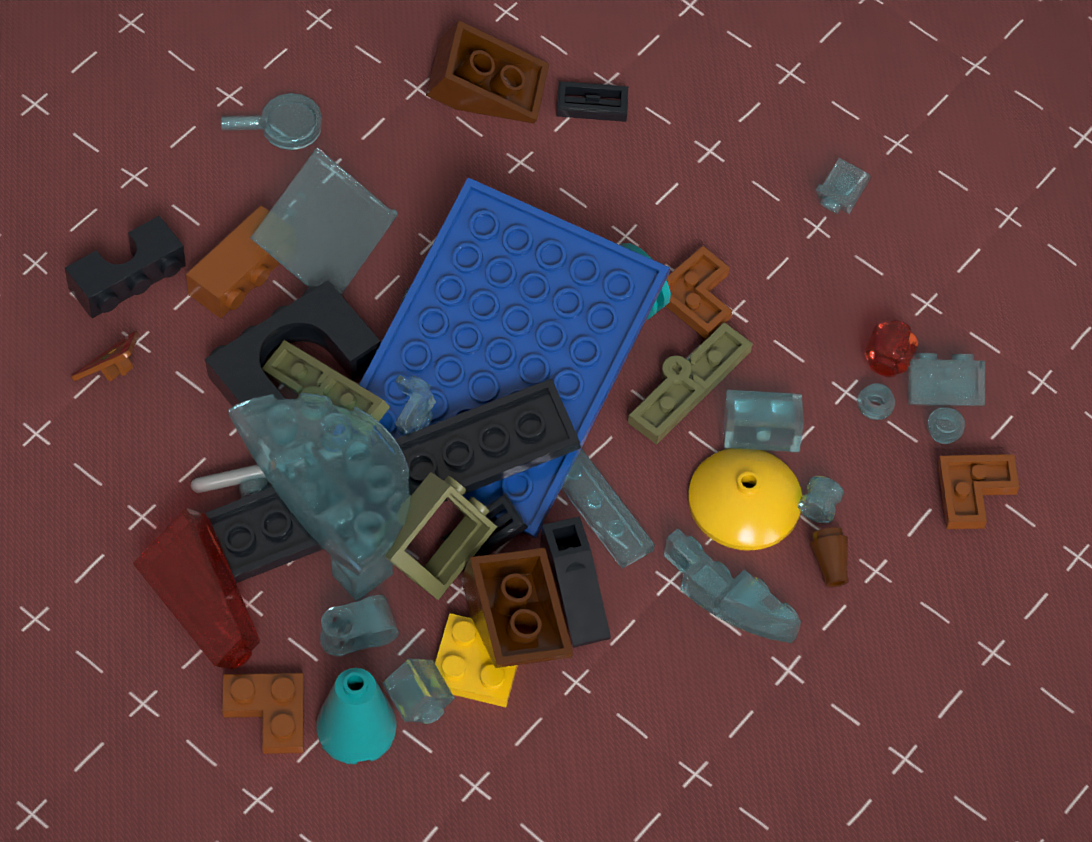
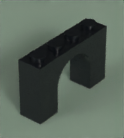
(317, 318)

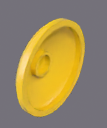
(743, 515)

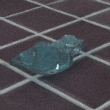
(738, 601)

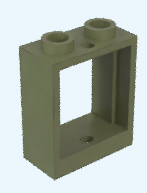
(457, 548)

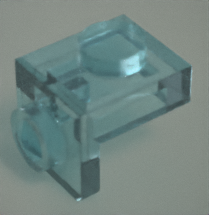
(842, 187)
(417, 410)

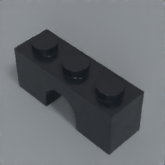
(104, 285)

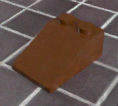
(486, 75)
(516, 607)

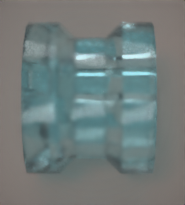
(821, 499)

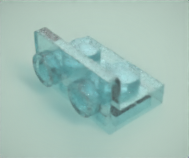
(946, 381)

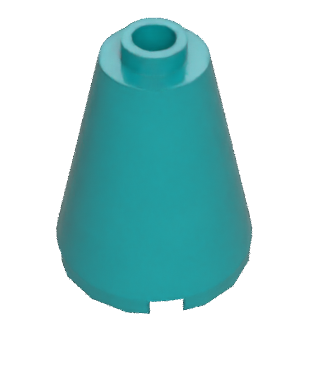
(356, 719)

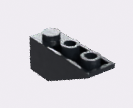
(575, 581)

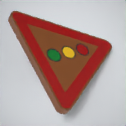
(106, 362)

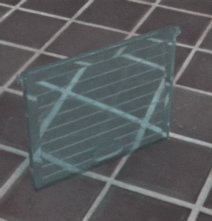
(323, 224)

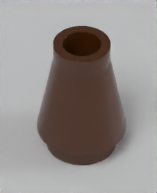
(831, 554)

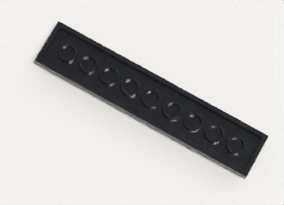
(469, 447)

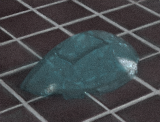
(332, 472)

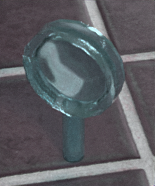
(287, 121)

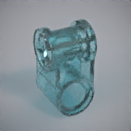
(359, 625)

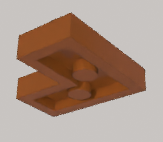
(691, 294)
(967, 479)
(276, 699)

